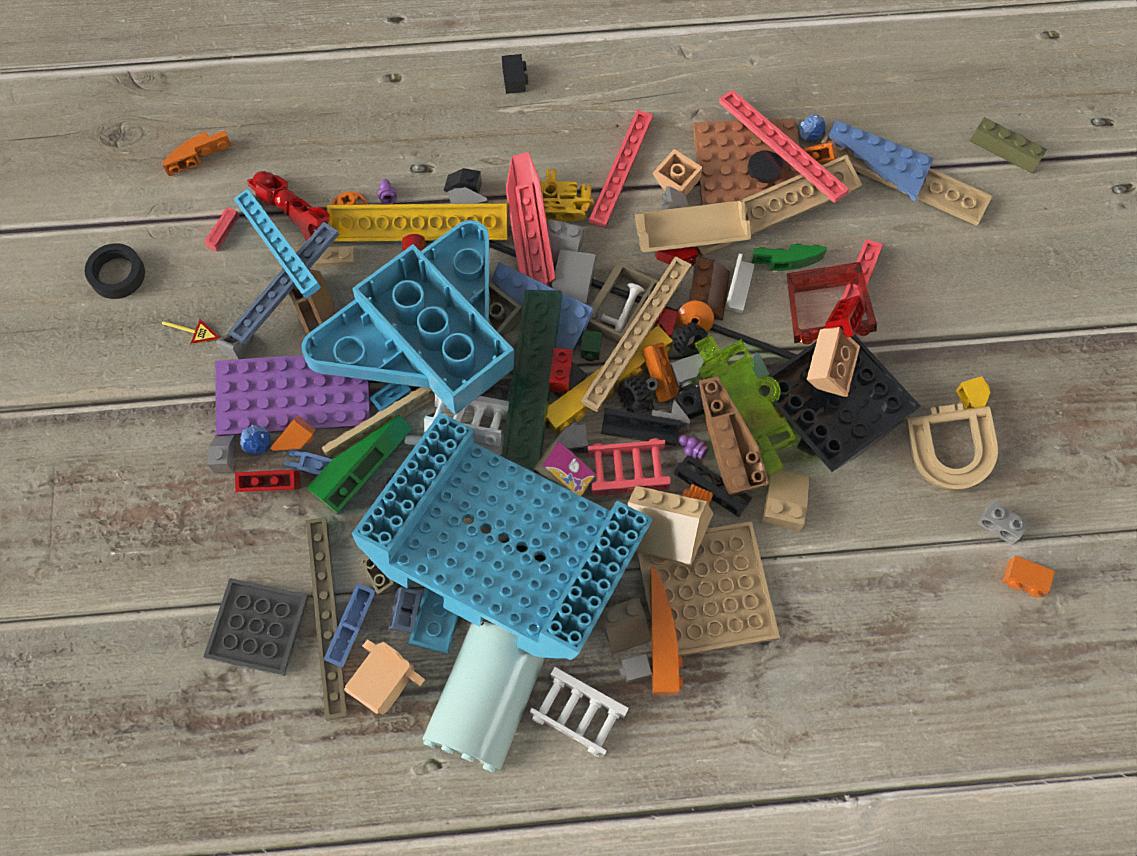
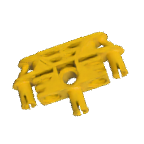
(563, 202)

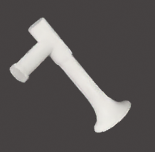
(635, 290)

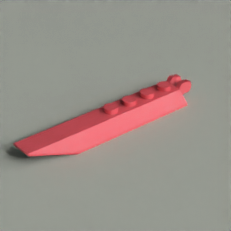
(529, 220)

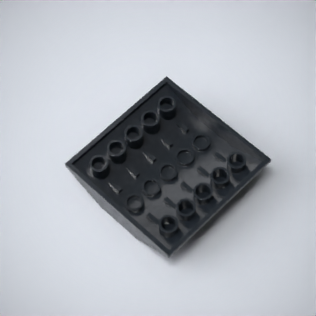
(839, 425)

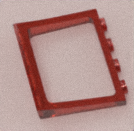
(827, 278)

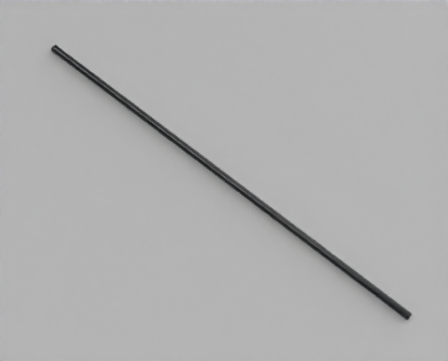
(716, 328)

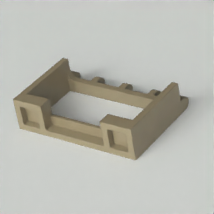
(619, 271)

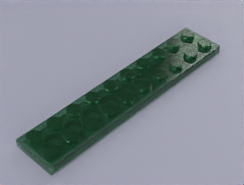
(531, 378)

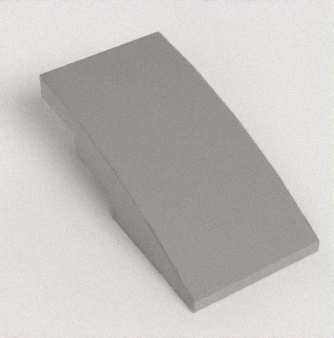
(574, 274)

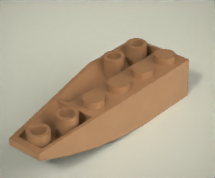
(316, 307)
(732, 442)

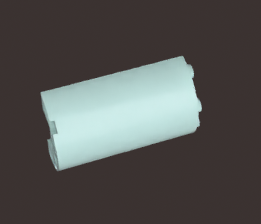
(484, 697)

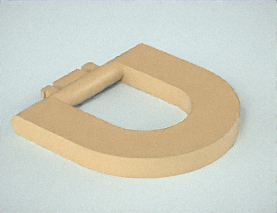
(984, 443)

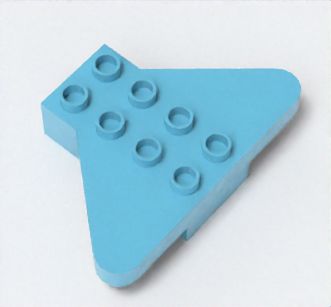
(420, 323)

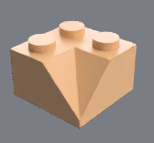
(678, 172)

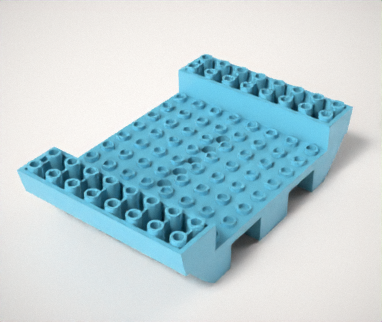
(421, 537)

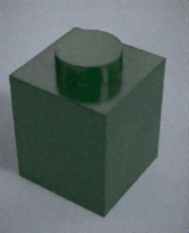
(591, 345)

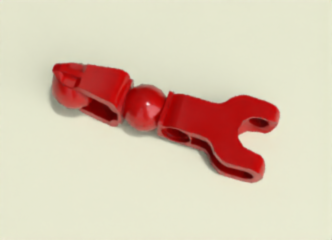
(274, 191)

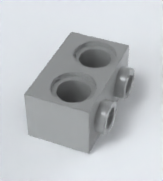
(1002, 523)

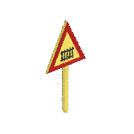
(201, 334)

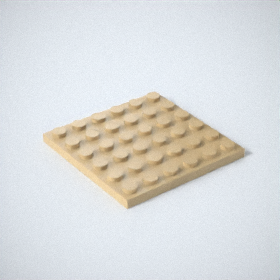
(721, 596)

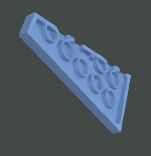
(888, 159)
(573, 313)

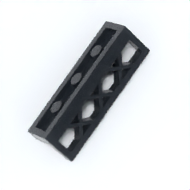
(640, 426)
(719, 496)

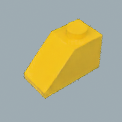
(974, 393)

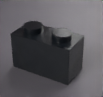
(513, 73)

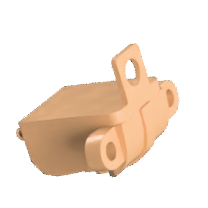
(381, 677)

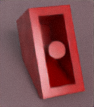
(687, 254)

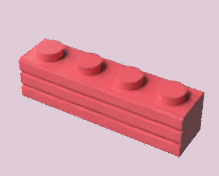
(222, 229)

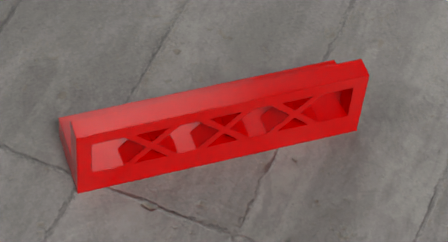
(847, 314)

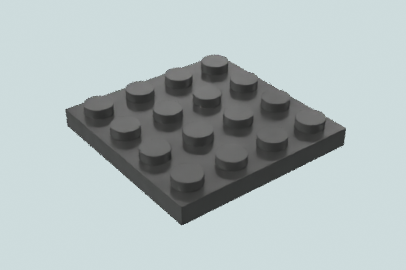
(256, 626)

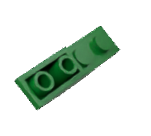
(794, 258)

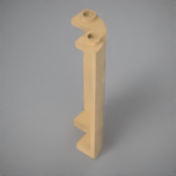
(693, 226)

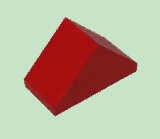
(667, 321)

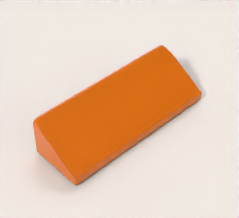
(660, 369)

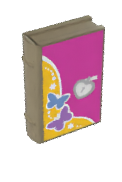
(565, 468)

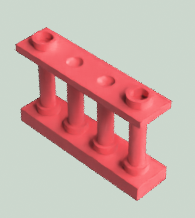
(620, 484)

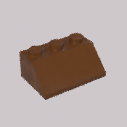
(710, 285)

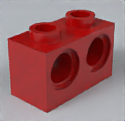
(561, 370)

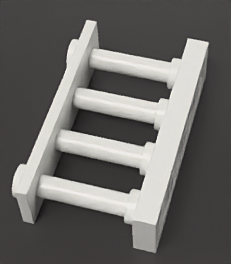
(480, 407)
(579, 690)

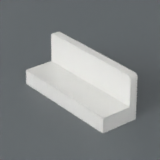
(739, 286)

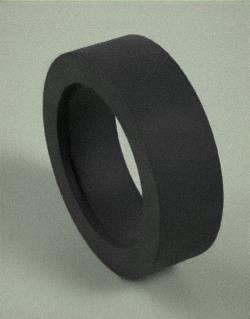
(105, 254)

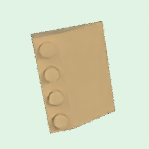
(676, 524)

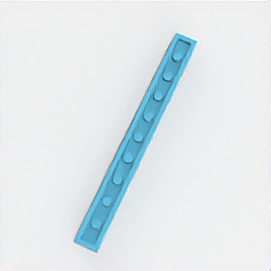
(277, 244)

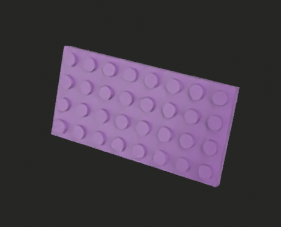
(278, 388)

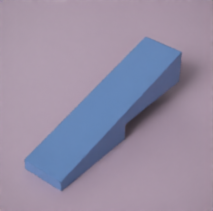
(349, 625)

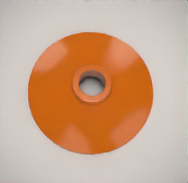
(698, 310)

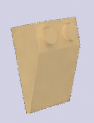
(786, 500)

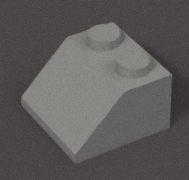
(564, 237)

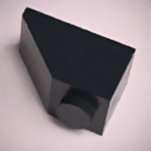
(464, 178)

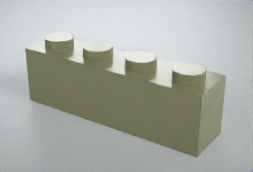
(1008, 145)

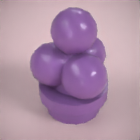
(387, 193)
(694, 447)

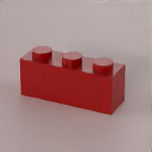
(267, 480)

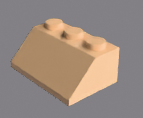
(833, 361)

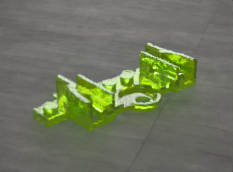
(743, 390)

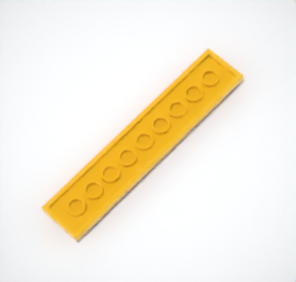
(396, 221)

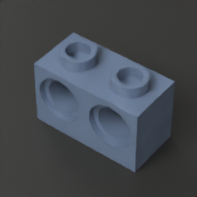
(404, 610)

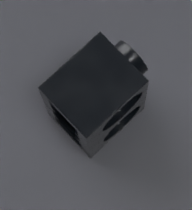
(694, 397)

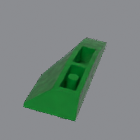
(355, 465)

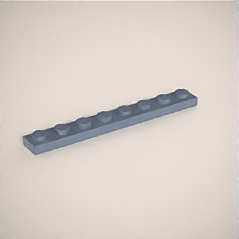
(281, 285)

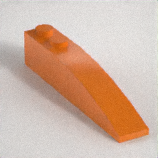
(663, 642)

